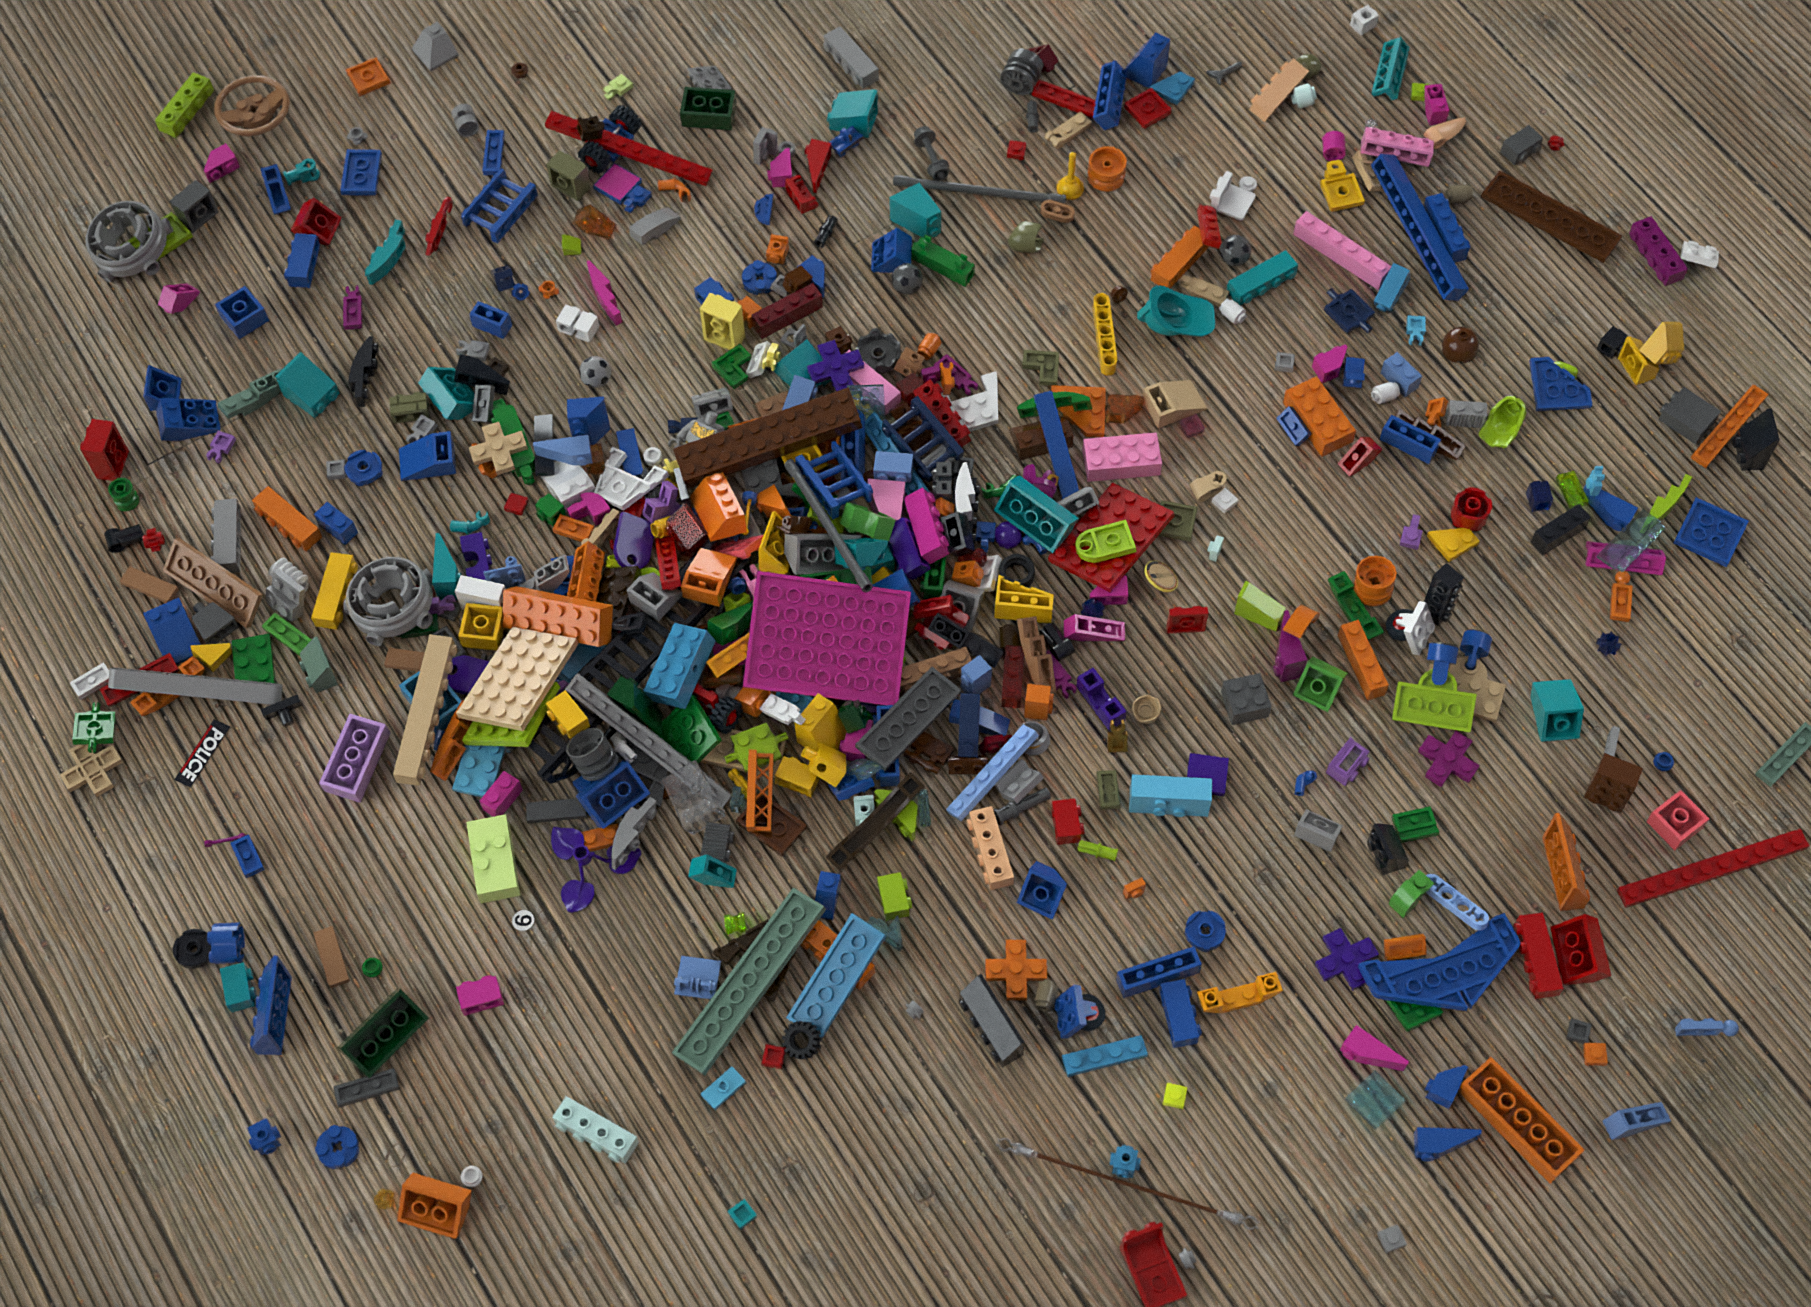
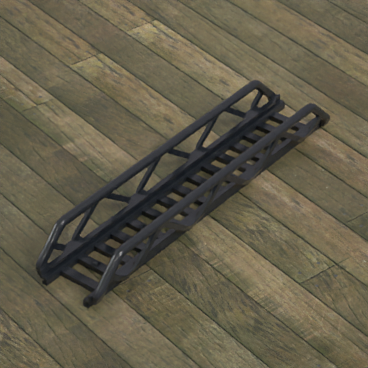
(606, 657)

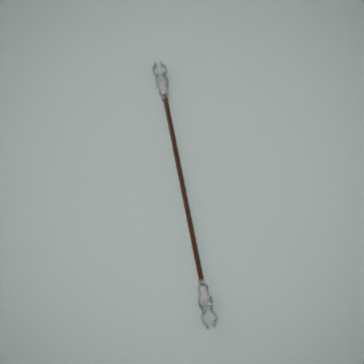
(1234, 1217)

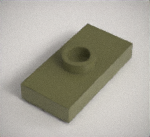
(1108, 789)

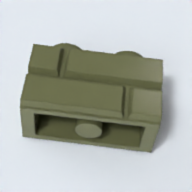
(409, 407)

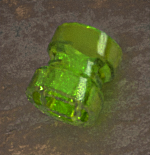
(735, 923)

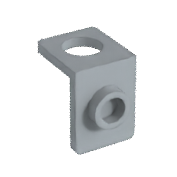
(798, 336)

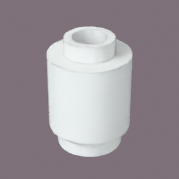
(1233, 311)
(1385, 392)

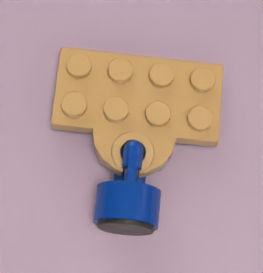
(1472, 675)

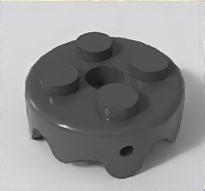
(879, 342)

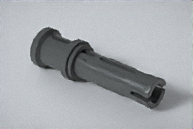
(1013, 809)

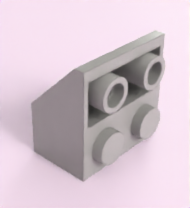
(648, 596)

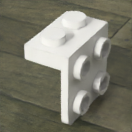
(1231, 199)

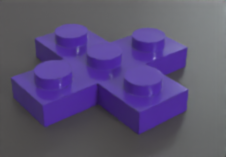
(835, 366)
(1345, 958)

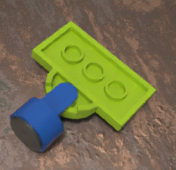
(1436, 697)

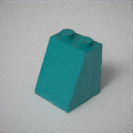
(855, 110)
(916, 211)
(796, 363)
(307, 385)
(1557, 710)

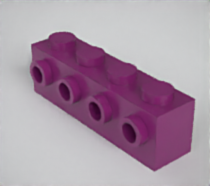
(1658, 251)

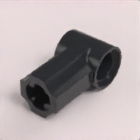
(118, 539)
(1058, 645)

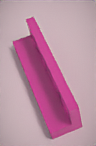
(1649, 561)

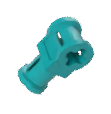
(302, 172)

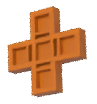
(1016, 970)

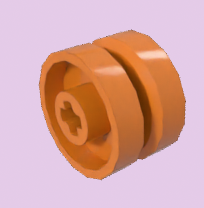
(1107, 168)

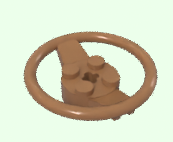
(253, 111)

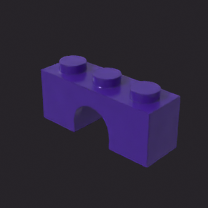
(475, 548)
(1093, 690)

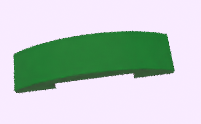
(1078, 401)
(1352, 606)

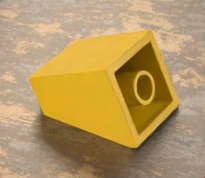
(821, 725)

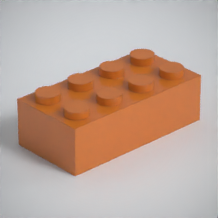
(1321, 416)

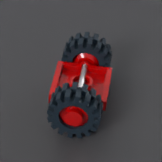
(723, 712)

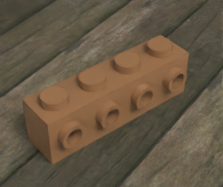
(947, 664)

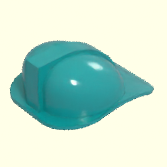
(1177, 313)

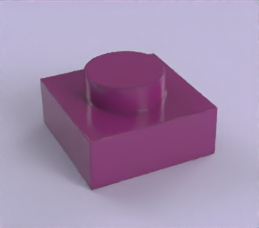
(931, 373)

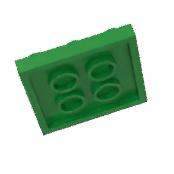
(690, 731)

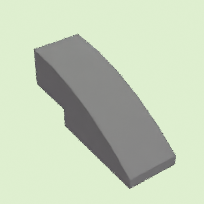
(653, 225)

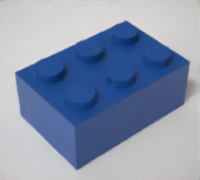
(613, 794)

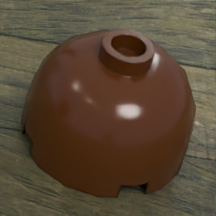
(1460, 345)

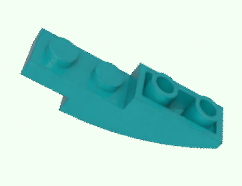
(387, 256)

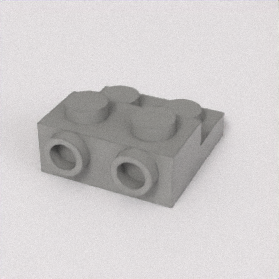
(285, 596)

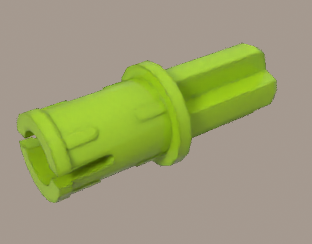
(1097, 850)

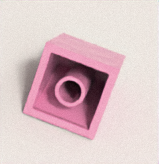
(888, 497)

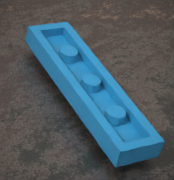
(1104, 1056)

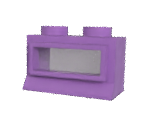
(1347, 762)

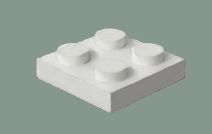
(1699, 254)

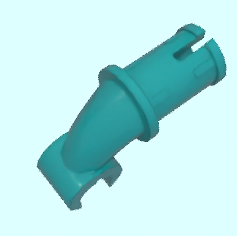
(469, 527)

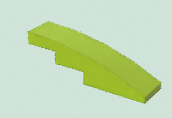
(1664, 506)

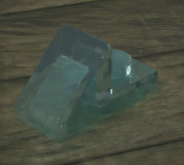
(893, 931)

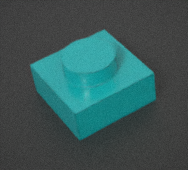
(742, 1214)

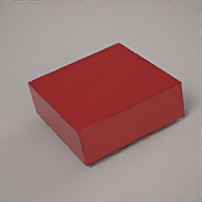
(516, 504)
(773, 1056)

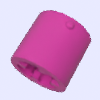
(1333, 145)

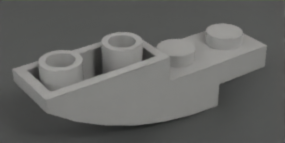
(549, 576)
(628, 832)

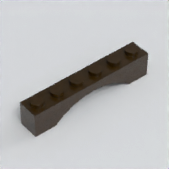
(876, 822)

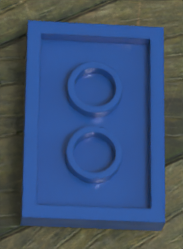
(361, 172)

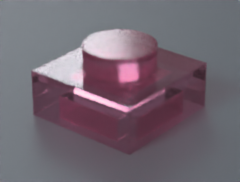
(1192, 425)

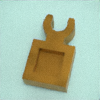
(1117, 739)

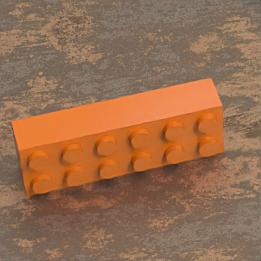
(558, 615)
(1520, 1120)

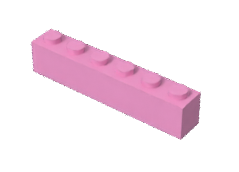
(1341, 250)

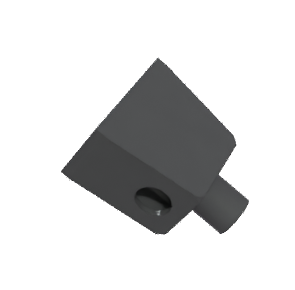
(213, 622)

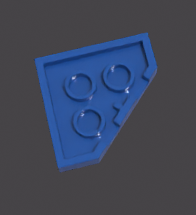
(1556, 387)

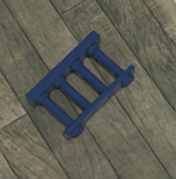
(929, 422)

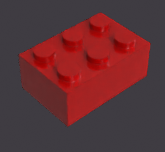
(104, 449)

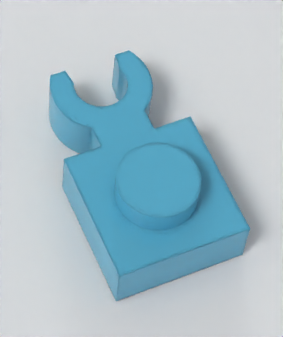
(1416, 327)
(1594, 482)

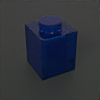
(1539, 496)

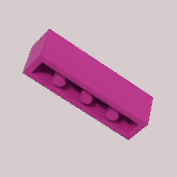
(926, 525)

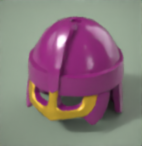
(1044, 484)

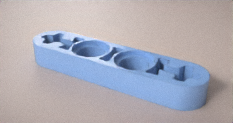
(1458, 899)

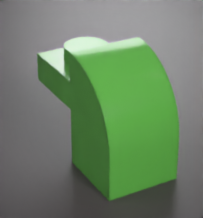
(1410, 892)

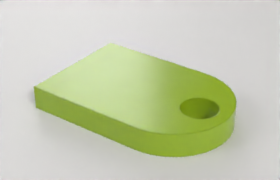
(1105, 542)

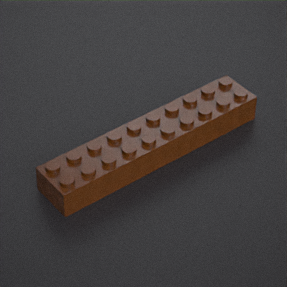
(768, 437)

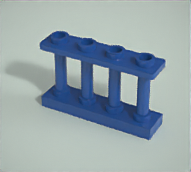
(506, 218)
(822, 491)

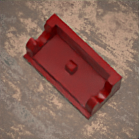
(800, 194)

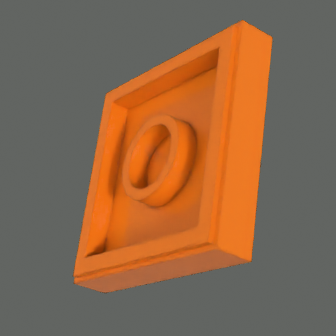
(368, 76)

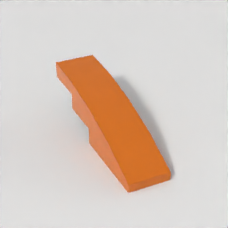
(450, 747)

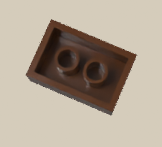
(1613, 782)

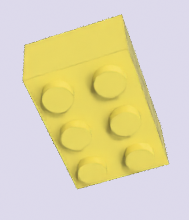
(722, 321)

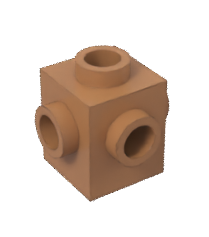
(909, 363)

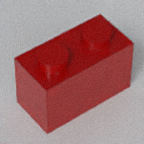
(1066, 821)

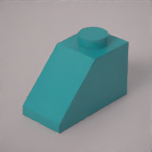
(712, 872)

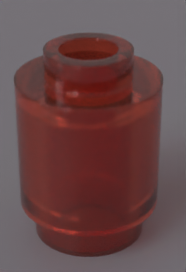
(978, 556)

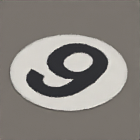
(523, 920)

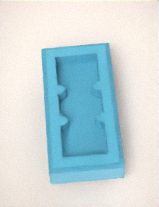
(723, 1088)

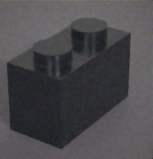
(958, 534)

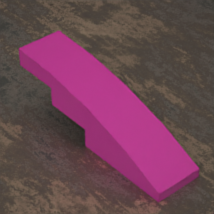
(604, 294)

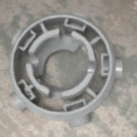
(129, 260)
(388, 619)

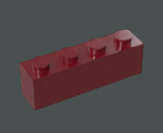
(787, 311)

